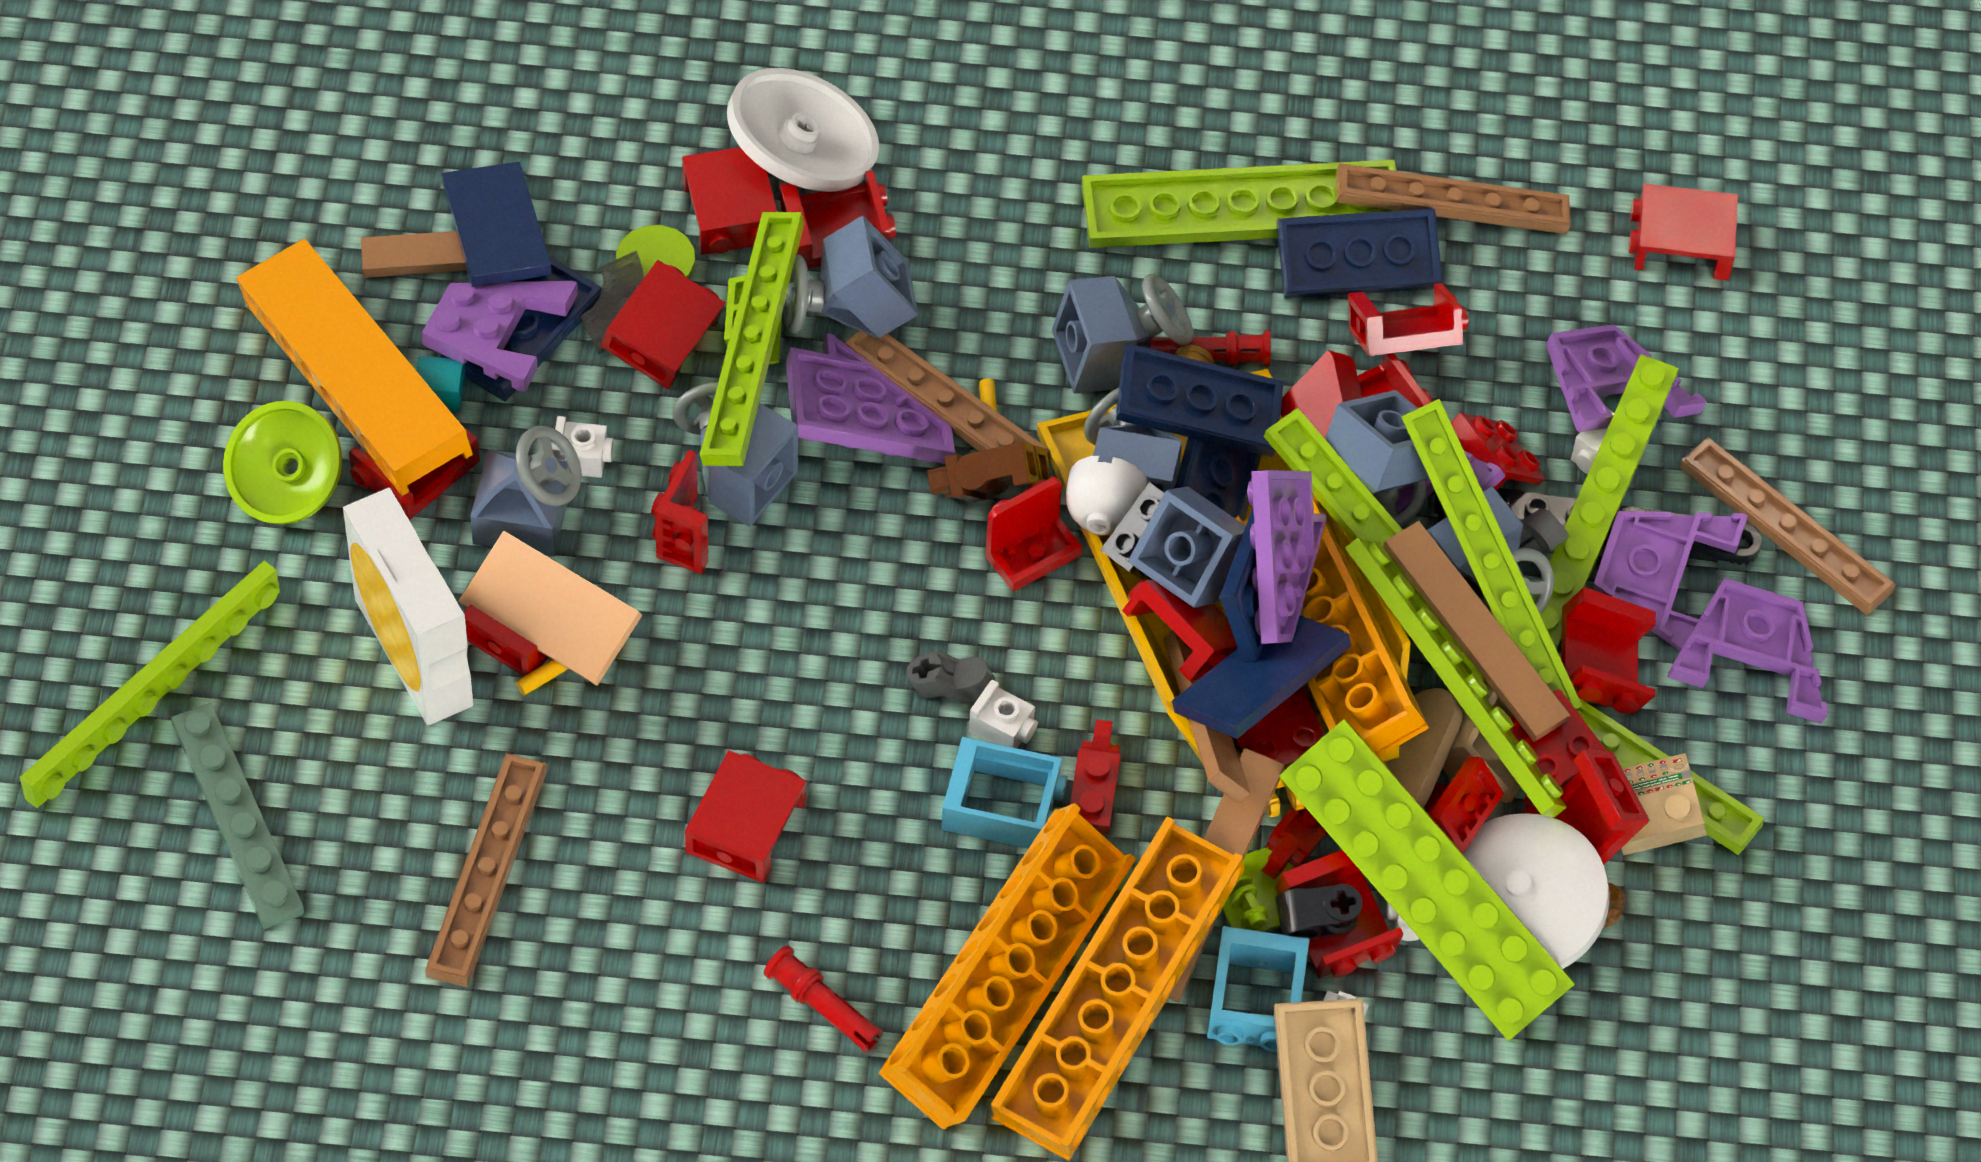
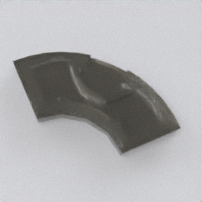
(619, 283)

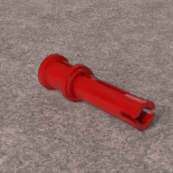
(1231, 348)
(808, 987)

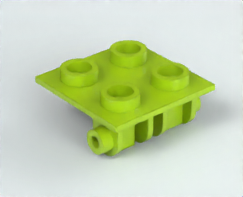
(1253, 897)

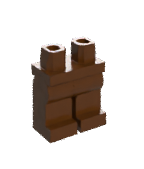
(989, 471)

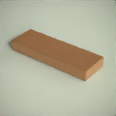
(411, 254)

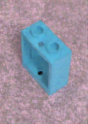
(1008, 763)
(1257, 951)

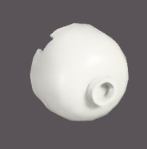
(1102, 492)

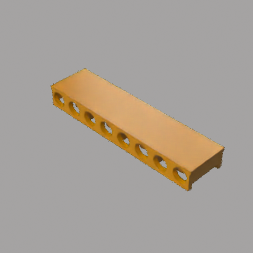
(353, 365)
(1366, 679)
(1006, 968)
(1116, 989)

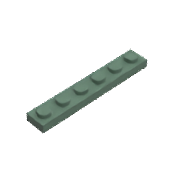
(237, 816)

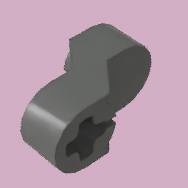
(1542, 532)
(944, 675)

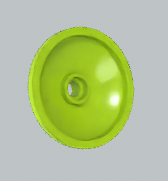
(260, 458)

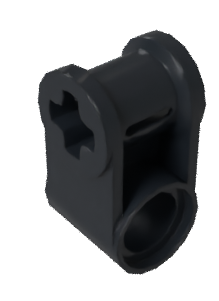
(1312, 911)

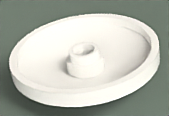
(802, 129)
(1546, 878)

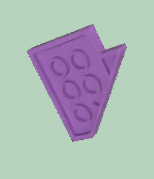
(854, 405)
(1286, 547)

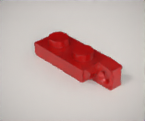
(1097, 777)
(1292, 841)

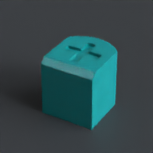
(445, 378)

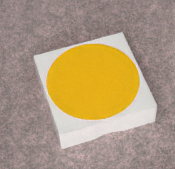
(408, 606)

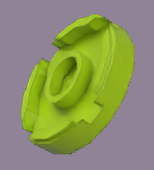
(661, 244)

